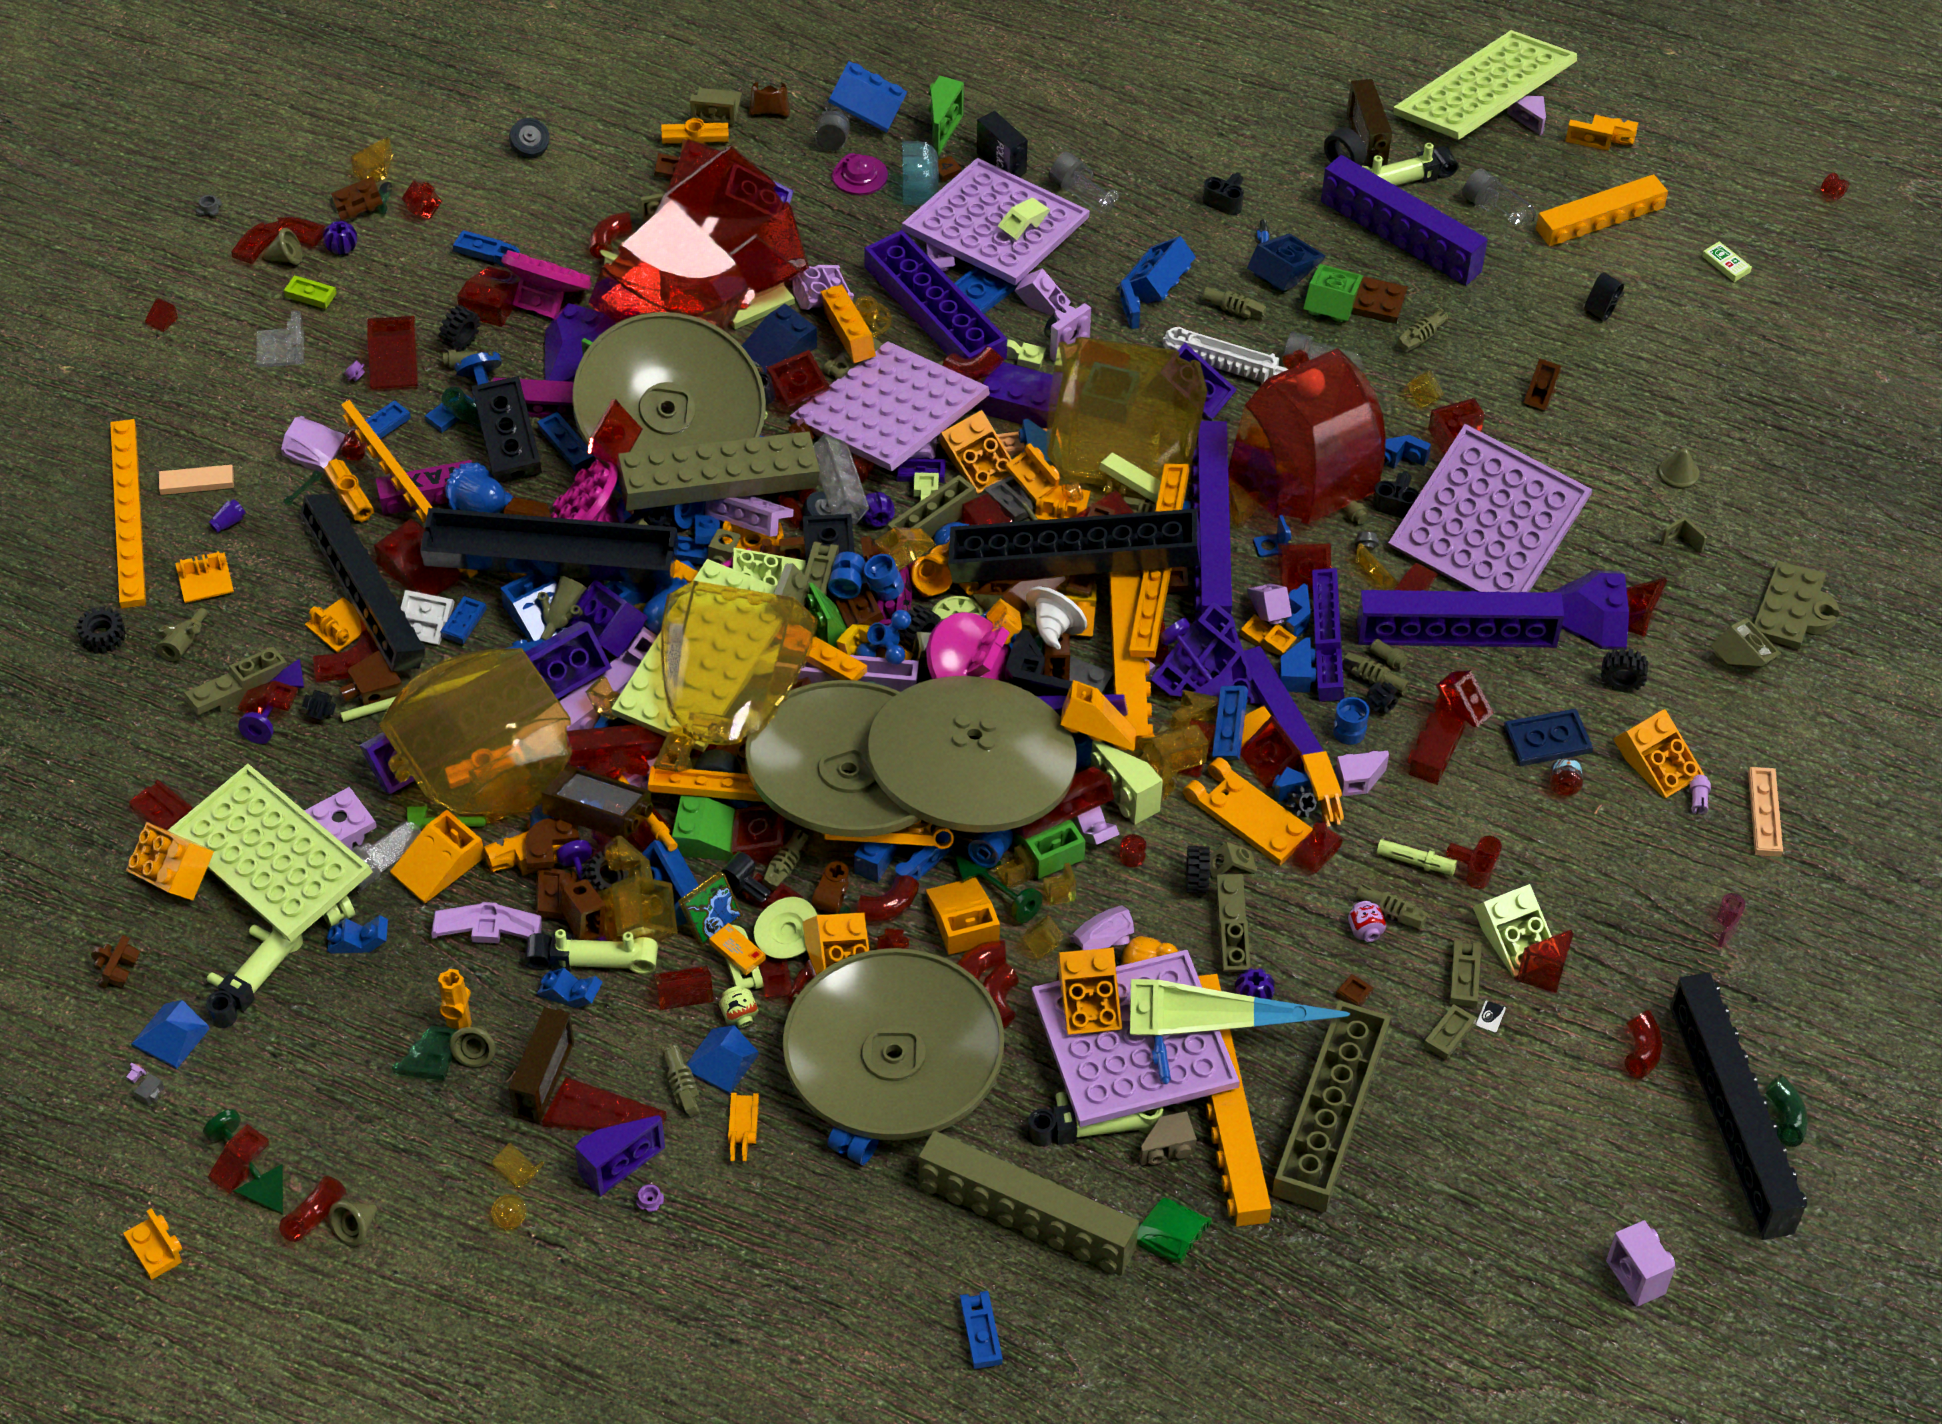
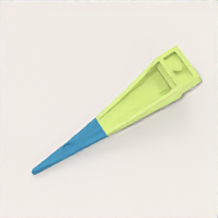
(1177, 1008)

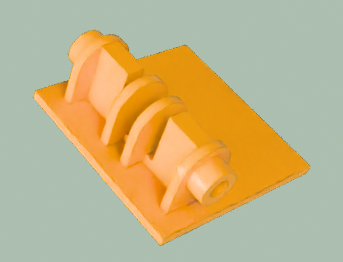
(1056, 507)
(204, 577)
(336, 625)

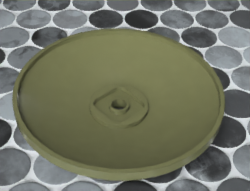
(672, 363)
(808, 746)
(963, 784)
(884, 1004)

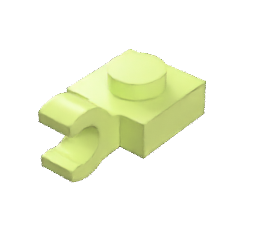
(1027, 355)
(925, 484)

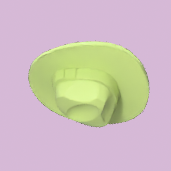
(780, 927)

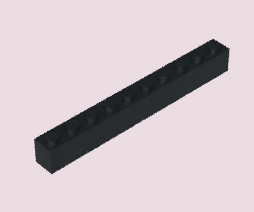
(362, 582)

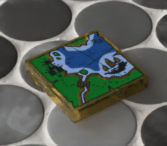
(710, 907)

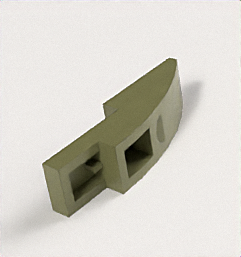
(232, 687)
(1232, 923)

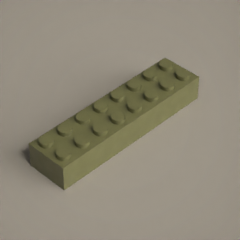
(717, 470)
(1331, 1107)
(1028, 1203)

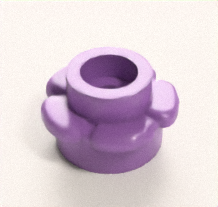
(354, 371)
(646, 1192)

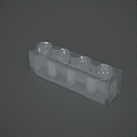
(840, 478)

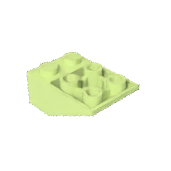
(763, 565)
(1133, 781)
(1512, 924)

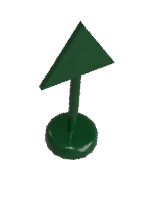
(1025, 904)
(265, 1188)

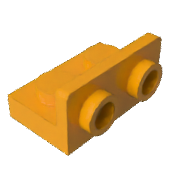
(153, 1245)

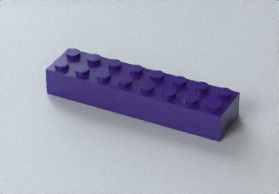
(1404, 220)
(931, 297)
(1460, 618)

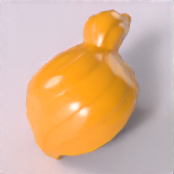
(931, 572)
(1145, 948)

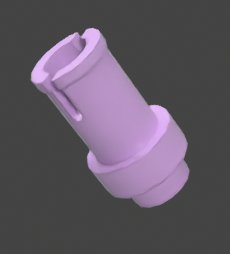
(1700, 788)

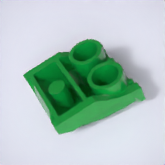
(1171, 1230)

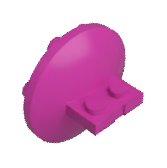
(543, 283)
(590, 495)
(967, 647)

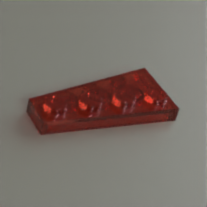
(592, 1108)

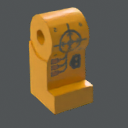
(1007, 616)

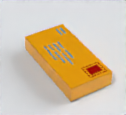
(737, 949)

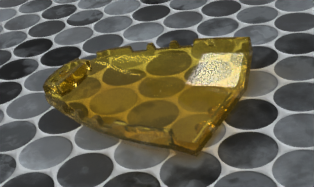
(730, 658)

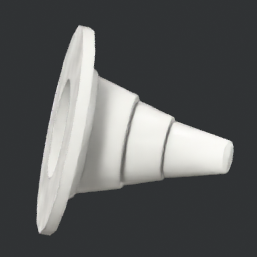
(1055, 614)

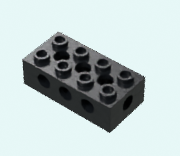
(498, 441)
(828, 530)

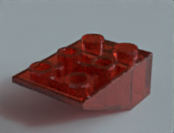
(392, 352)

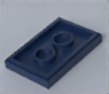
(1548, 737)

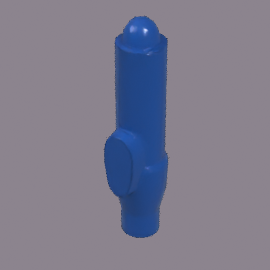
(1160, 1059)

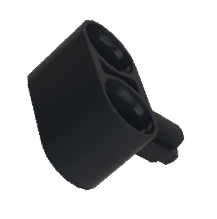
(1223, 194)
(1604, 296)
(1395, 497)
(739, 876)

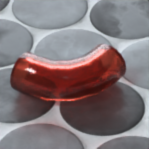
(607, 231)
(977, 367)
(890, 904)
(983, 957)
(998, 985)
(1647, 1045)
(312, 1210)

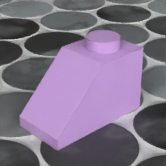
(1271, 602)

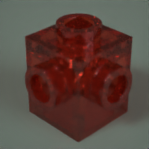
(421, 199)

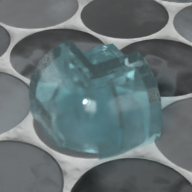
(919, 172)

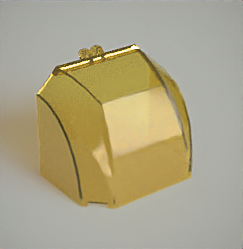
(1123, 402)
(479, 732)

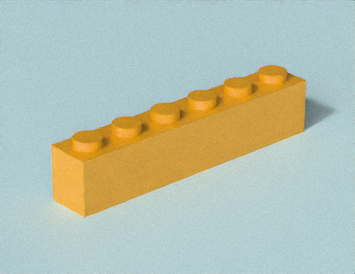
(1601, 210)

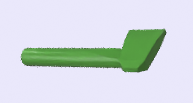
(418, 816)

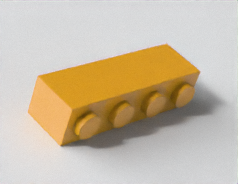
(848, 323)

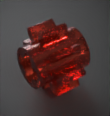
(893, 939)

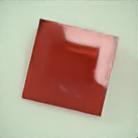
(161, 315)

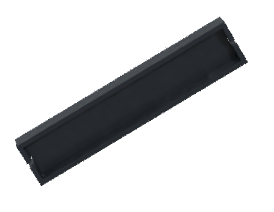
(550, 546)

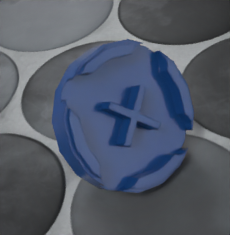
(478, 366)

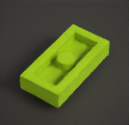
(310, 292)

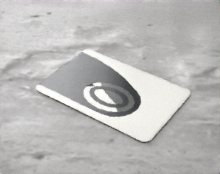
(1490, 1016)

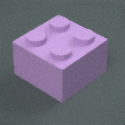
(1641, 1263)

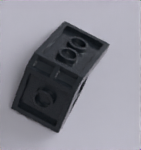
(1027, 666)

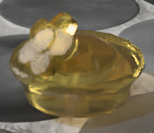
(509, 1211)

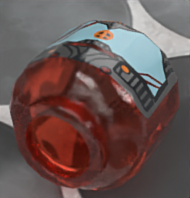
(1566, 777)

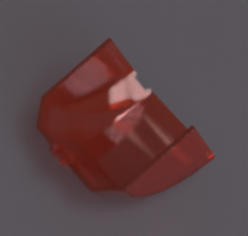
(744, 218)
(672, 270)
(1310, 438)

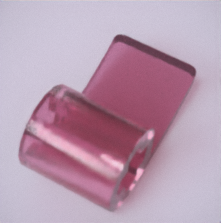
(1730, 915)

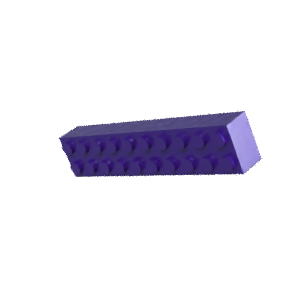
(1212, 505)
(562, 661)

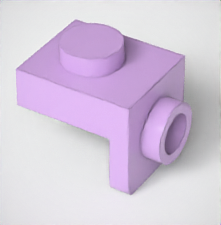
(940, 257)

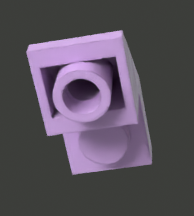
(1093, 826)

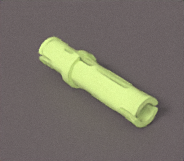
(1417, 857)

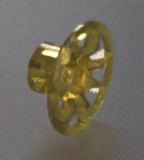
(869, 309)

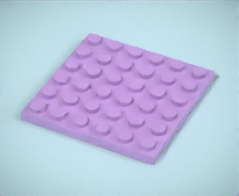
(967, 216)
(891, 405)
(1489, 515)
(1115, 1071)

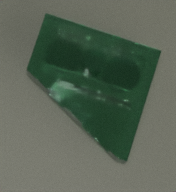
(428, 1056)

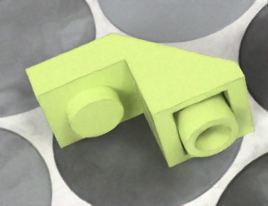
(1021, 216)

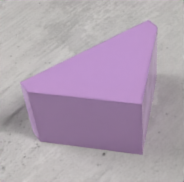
(1530, 112)

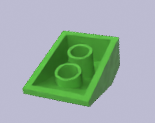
(945, 109)
(1332, 292)
(704, 828)

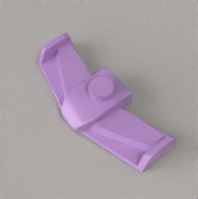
(485, 922)

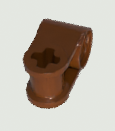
(832, 888)

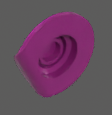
(859, 174)

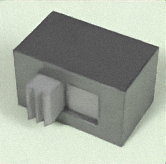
(149, 1090)

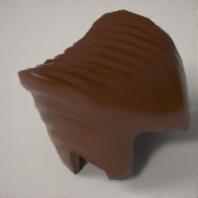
(769, 100)

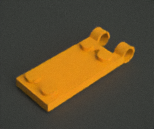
(1249, 813)
(913, 835)

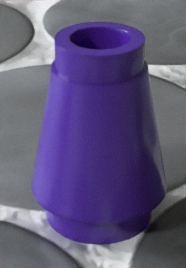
(227, 516)

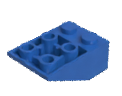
(523, 605)

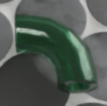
(460, 405)
(1791, 1111)

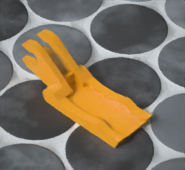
(1324, 785)
(743, 1122)

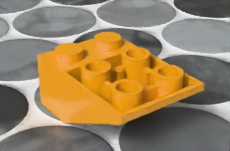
(976, 451)
(1093, 714)
(1659, 754)
(438, 857)
(169, 861)
(963, 915)
(834, 938)
(1089, 990)

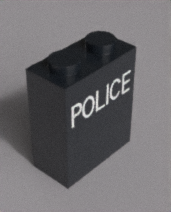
(1001, 144)

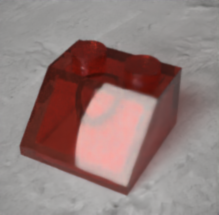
(797, 379)
(1299, 559)

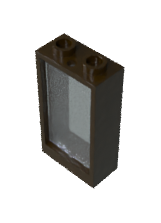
(1369, 120)
(596, 802)
(541, 1065)

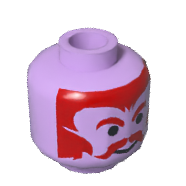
(1367, 921)

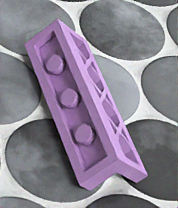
(749, 513)

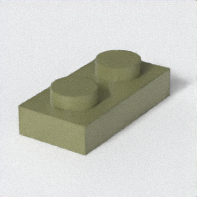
(1450, 1032)

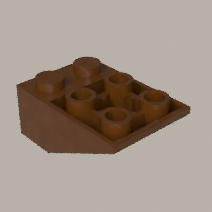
(1013, 591)

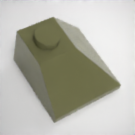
(1744, 645)

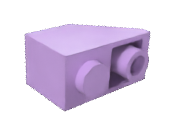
(1041, 292)
(1360, 771)

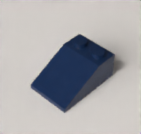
(1284, 261)
(780, 337)

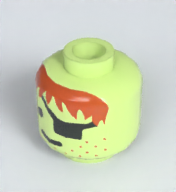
(738, 1006)

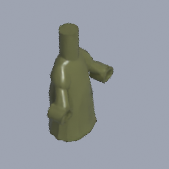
(562, 605)
(179, 637)

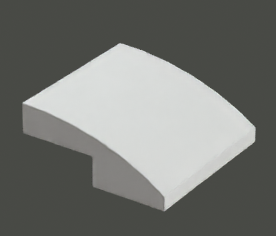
(427, 614)

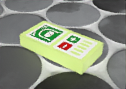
(1726, 261)

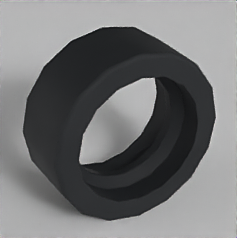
(1350, 140)

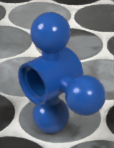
(894, 653)

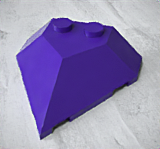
(564, 339)
(1597, 608)
(1216, 646)

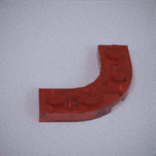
(262, 235)
(336, 665)

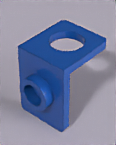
(1282, 536)

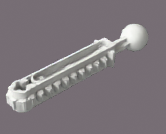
(1225, 355)

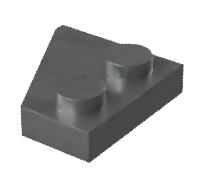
(1010, 498)
(1090, 674)

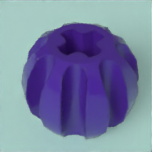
(340, 237)
(880, 510)
(1255, 984)

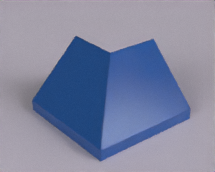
(171, 1034)
(723, 1058)

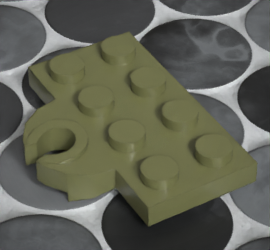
(1795, 606)

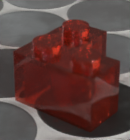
(1449, 420)

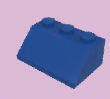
(867, 96)
(1160, 269)
(671, 868)

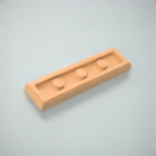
(1765, 811)

